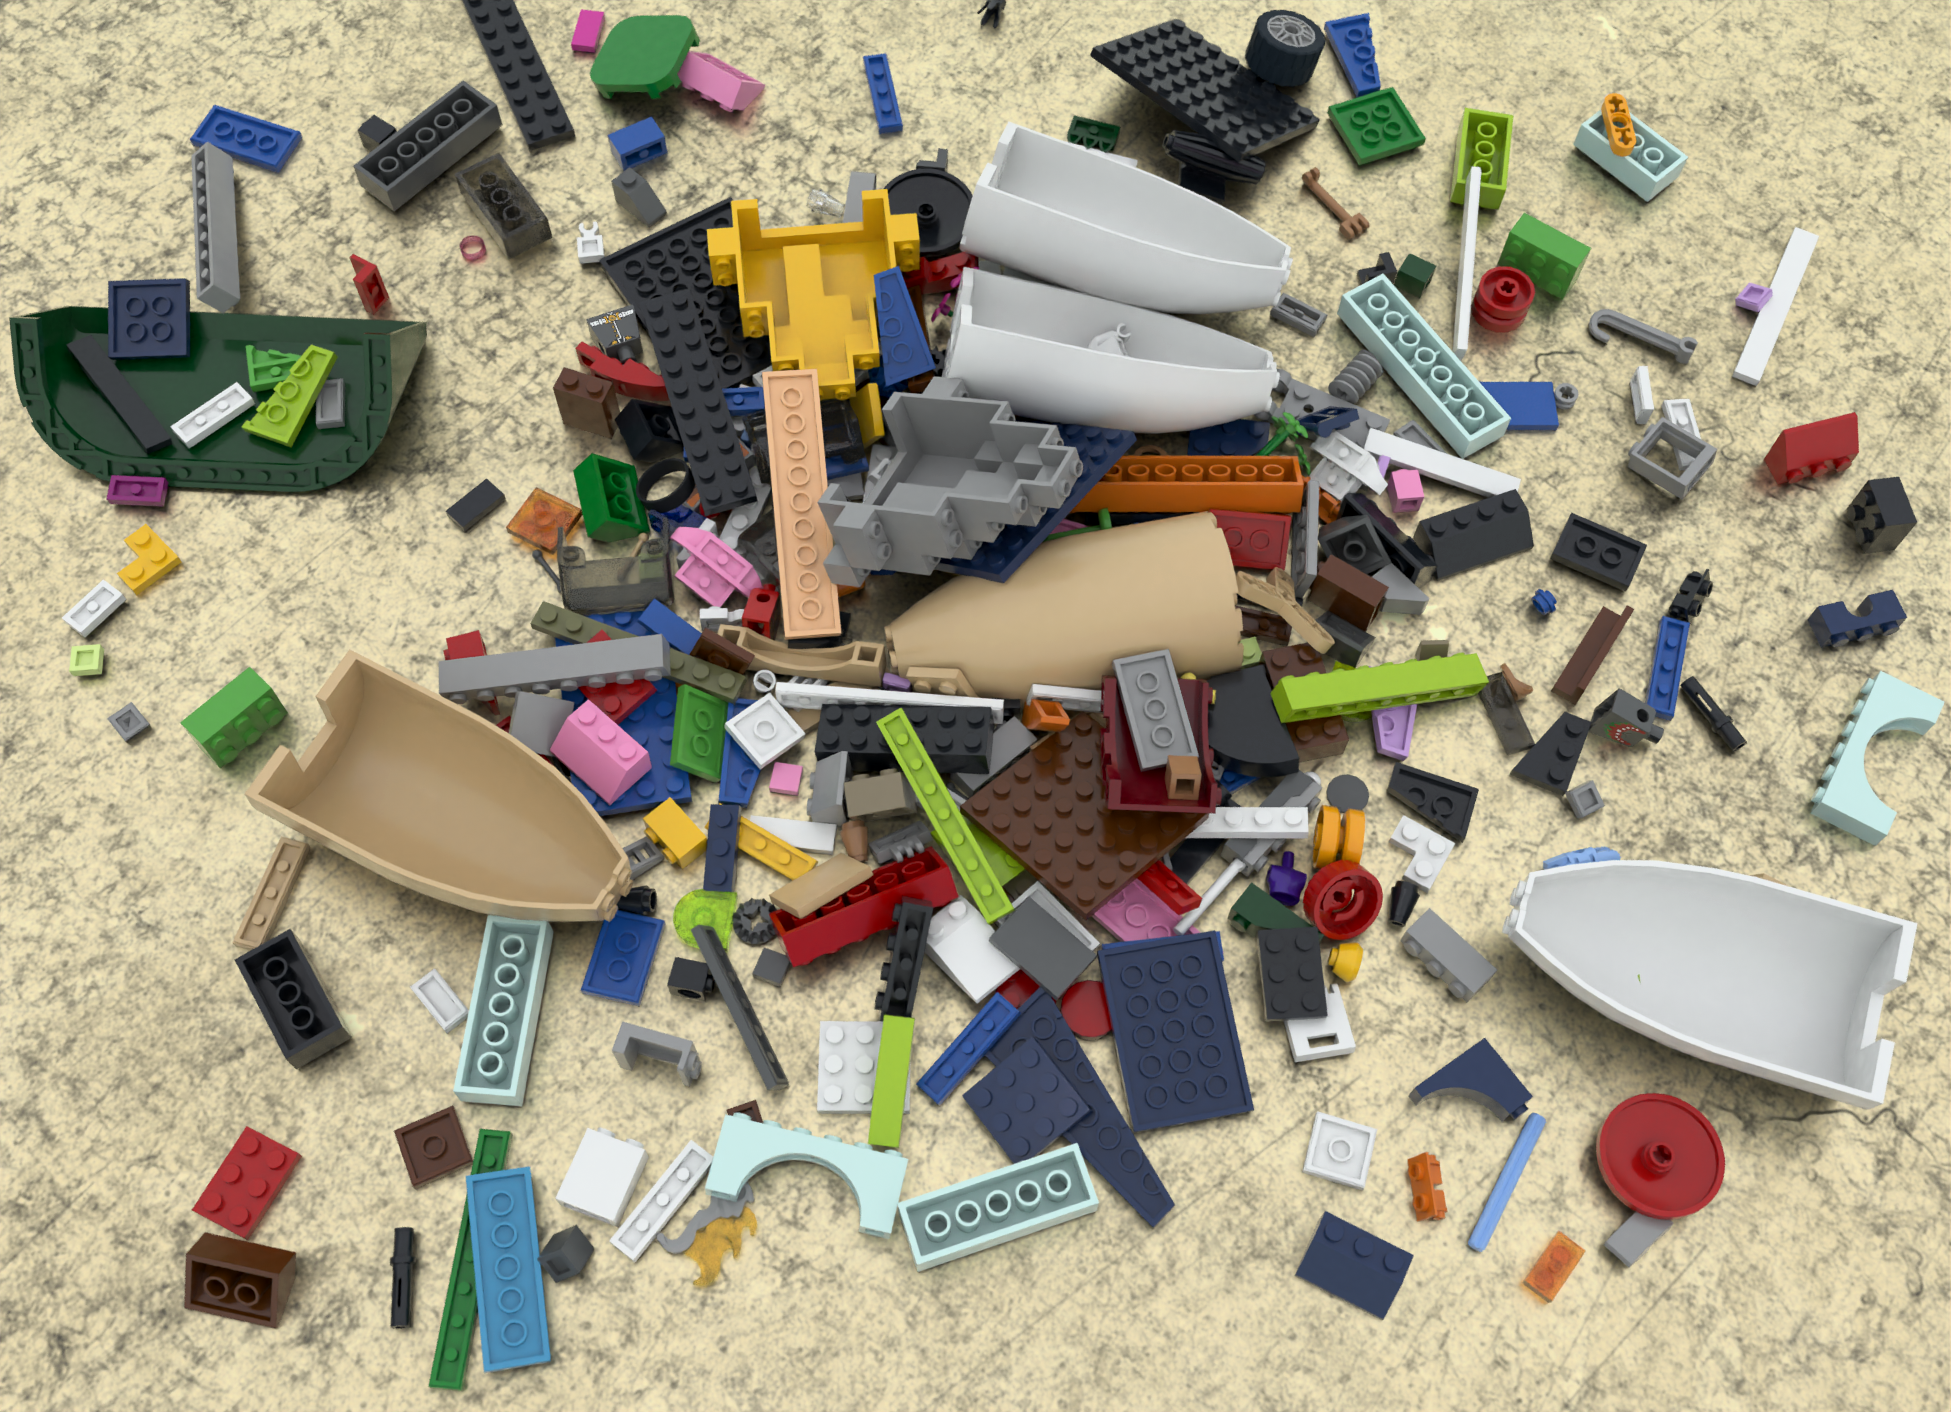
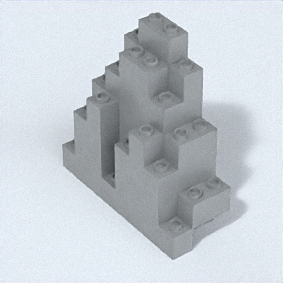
(949, 487)

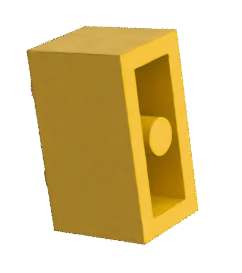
(676, 833)

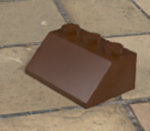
(238, 1279)

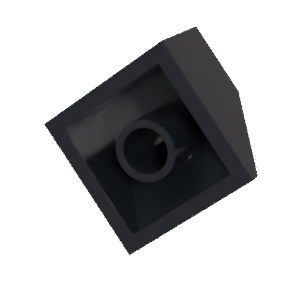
(649, 430)

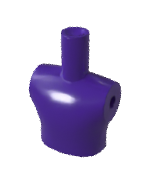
(1285, 882)

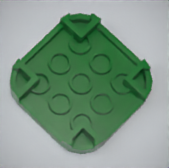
(644, 55)

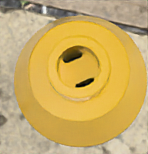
(1346, 960)

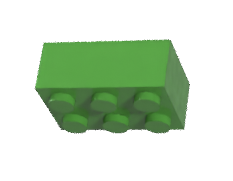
(1544, 255)
(234, 717)

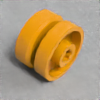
(1338, 837)

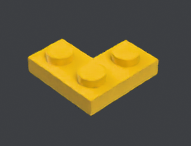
(153, 560)

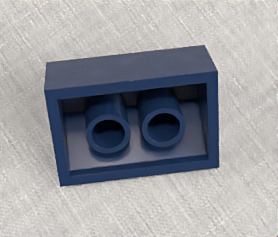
(1354, 1265)

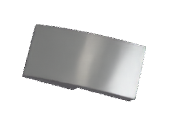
(1636, 1237)

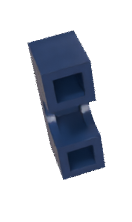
(1837, 626)

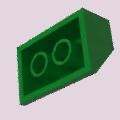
(610, 499)

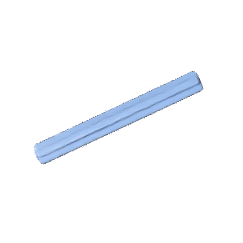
(1506, 1182)

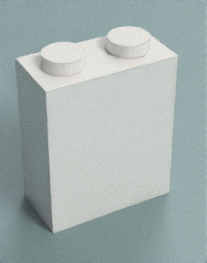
(603, 1176)

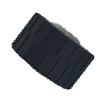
(1284, 48)

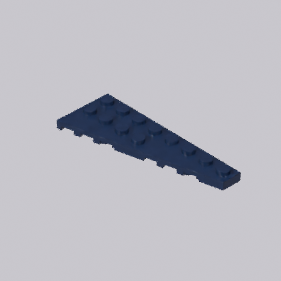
(1103, 1132)

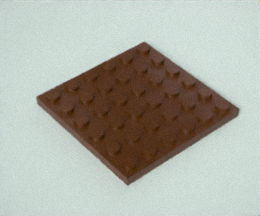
(1057, 826)

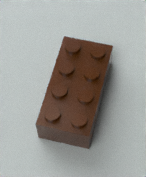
(1311, 737)

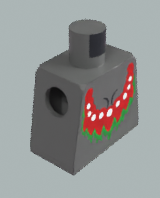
(1625, 720)

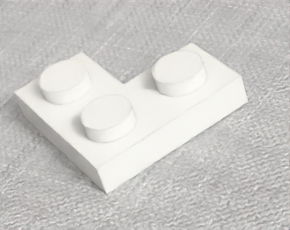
(1428, 849)

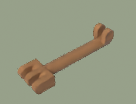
(1350, 224)

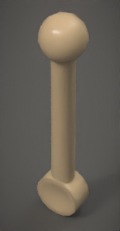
(643, 537)

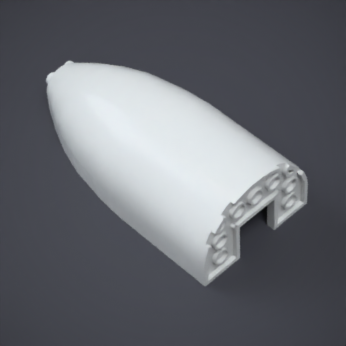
(1117, 231)
(1030, 349)
(1724, 967)

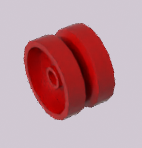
(1502, 299)

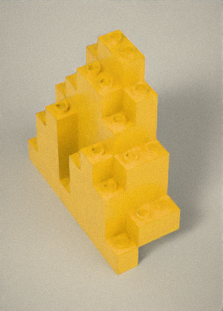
(815, 285)

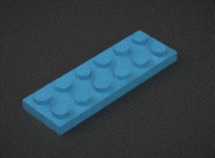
(507, 1270)

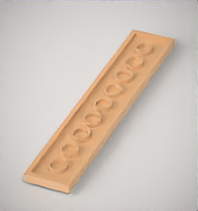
(797, 484)

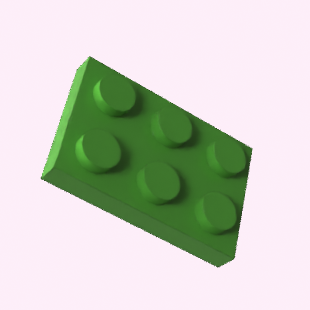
(699, 733)

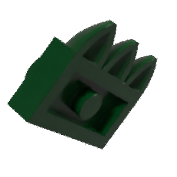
(1093, 133)

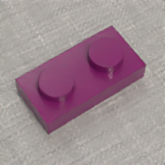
(137, 490)

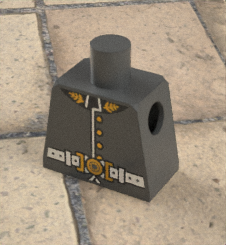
(617, 333)

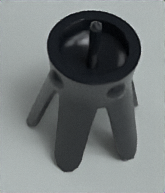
(995, 7)

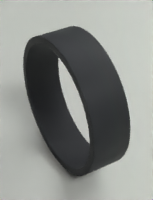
(659, 470)

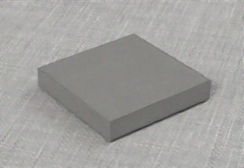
(538, 720)

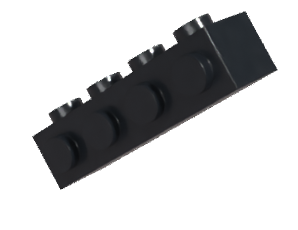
(906, 957)

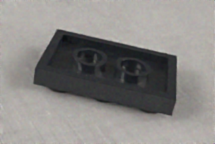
(1598, 551)
(1291, 974)

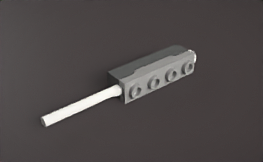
(1251, 853)

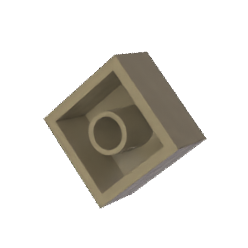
(879, 796)

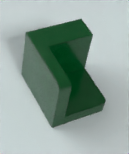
(1414, 275)

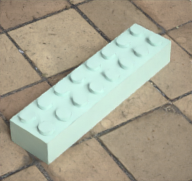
(1423, 366)

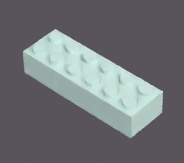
(504, 1011)
(997, 1207)

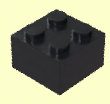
(1881, 515)

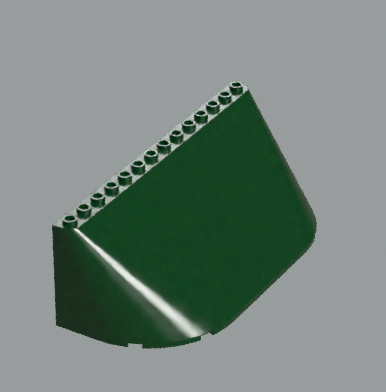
(88, 434)

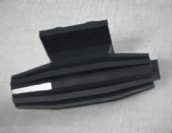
(1207, 167)

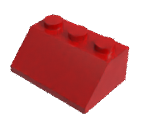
(1814, 449)

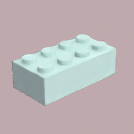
(1649, 166)

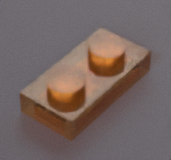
(1554, 1267)

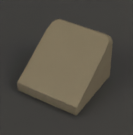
(1432, 648)

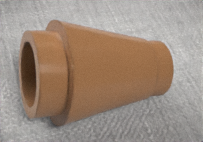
(855, 840)

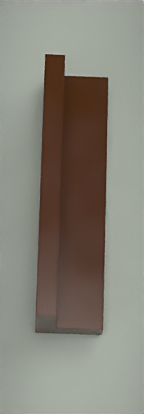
(1590, 654)

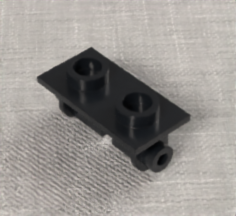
(1696, 588)

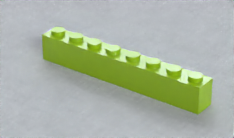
(1378, 687)

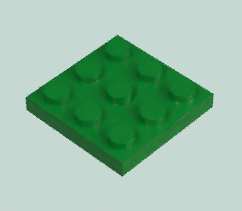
(1376, 125)

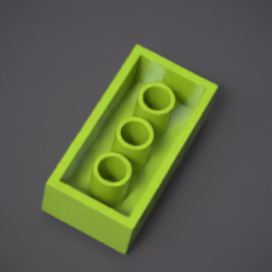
(1483, 143)

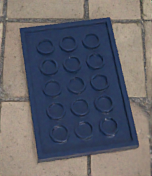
(1174, 1031)

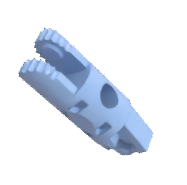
(1581, 856)

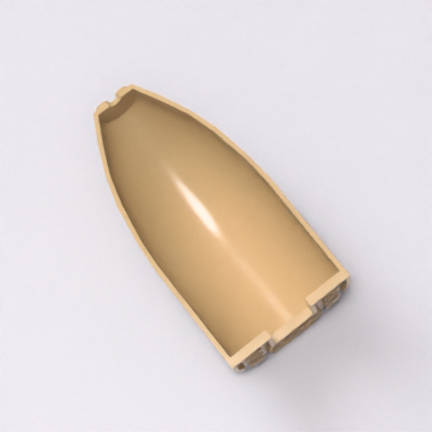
(1080, 609)
(443, 803)

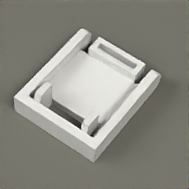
(1334, 1024)

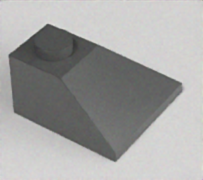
(1354, 542)

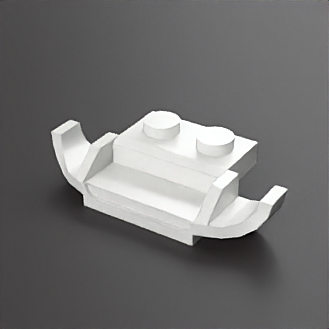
(1345, 467)

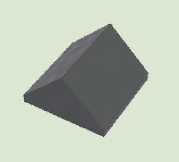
(1350, 641)

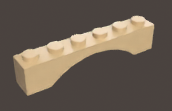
(850, 663)

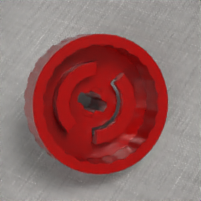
(1332, 890)

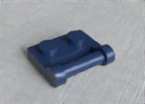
(1325, 420)

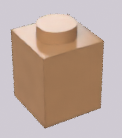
(1182, 777)

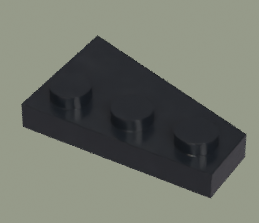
(1555, 755)

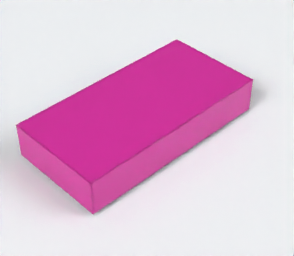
(587, 31)

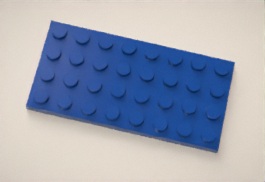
(650, 727)

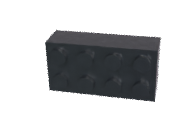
(293, 999)

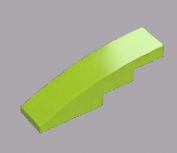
(891, 1081)

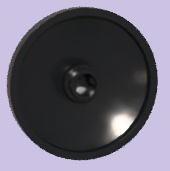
(940, 207)

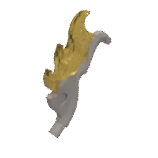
(713, 1233)

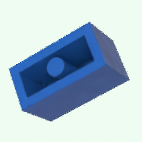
(637, 143)

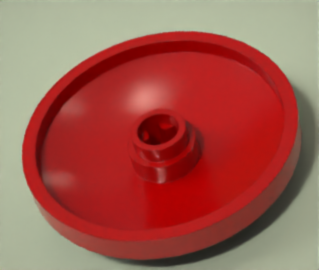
(1660, 1156)

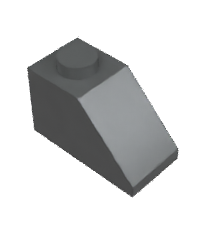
(638, 197)

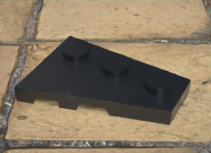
(1435, 797)

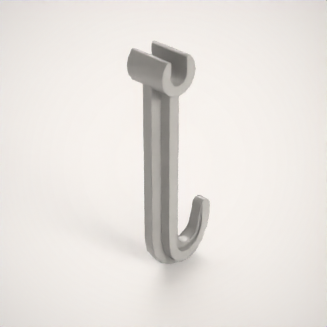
(1681, 348)

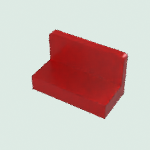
(369, 284)

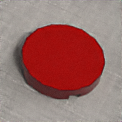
(1086, 1010)

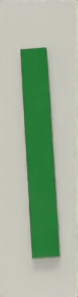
(461, 1303)

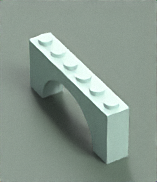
(1846, 794)
(750, 1146)

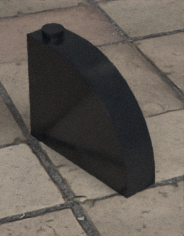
(1247, 728)

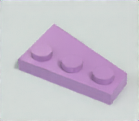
(1394, 730)

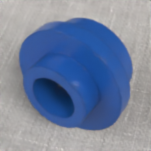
(1544, 601)

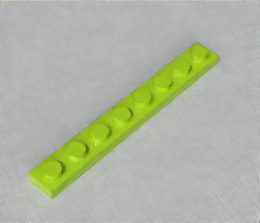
(945, 816)

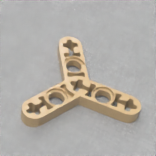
(1279, 596)

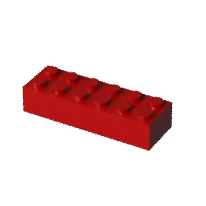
(864, 908)

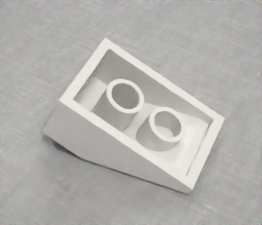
(962, 949)

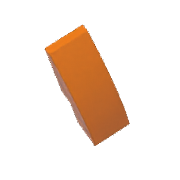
(1045, 716)

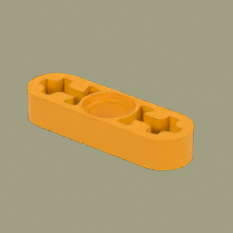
(1614, 133)

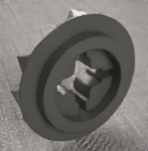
(743, 927)

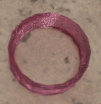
(475, 255)

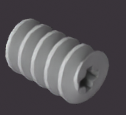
(1356, 377)

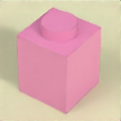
(1405, 491)

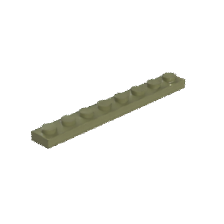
(683, 667)

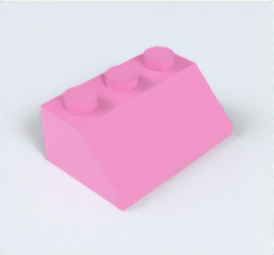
(718, 81)
(600, 752)

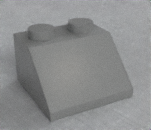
(829, 797)

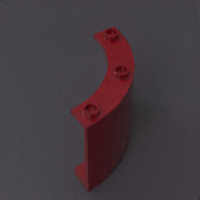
(1146, 791)

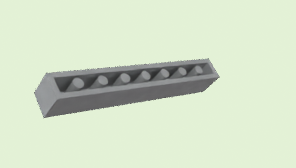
(215, 228)
(555, 668)

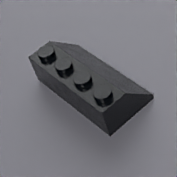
(1476, 534)
(1401, 548)

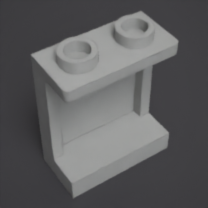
(657, 1045)

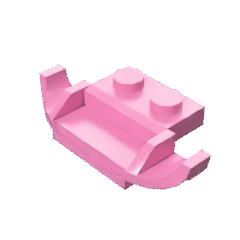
(713, 567)

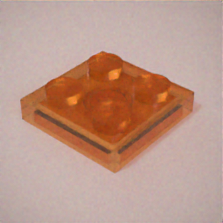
(539, 520)

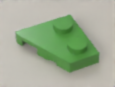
(268, 368)

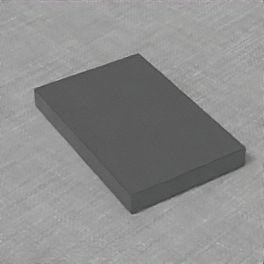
(1042, 948)

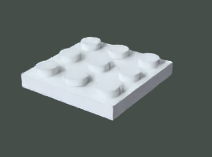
(849, 1067)

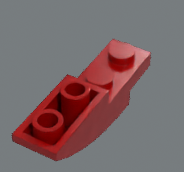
(938, 274)
(629, 380)

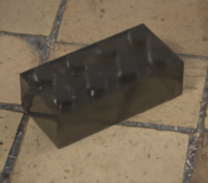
(503, 205)

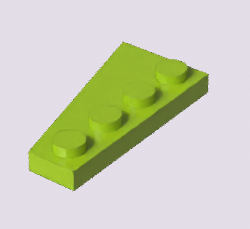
(289, 406)

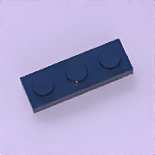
(722, 848)

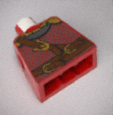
(763, 608)

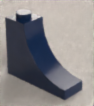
(1481, 1077)

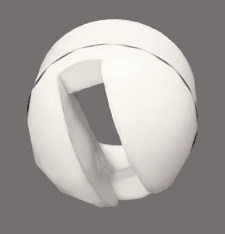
(766, 676)

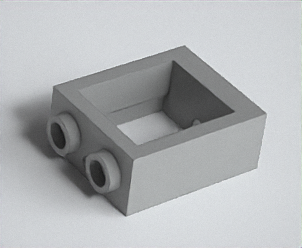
(1684, 441)

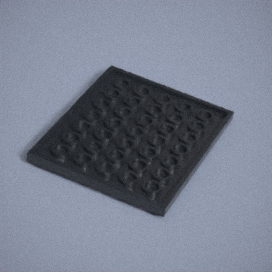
(1206, 88)
(678, 261)

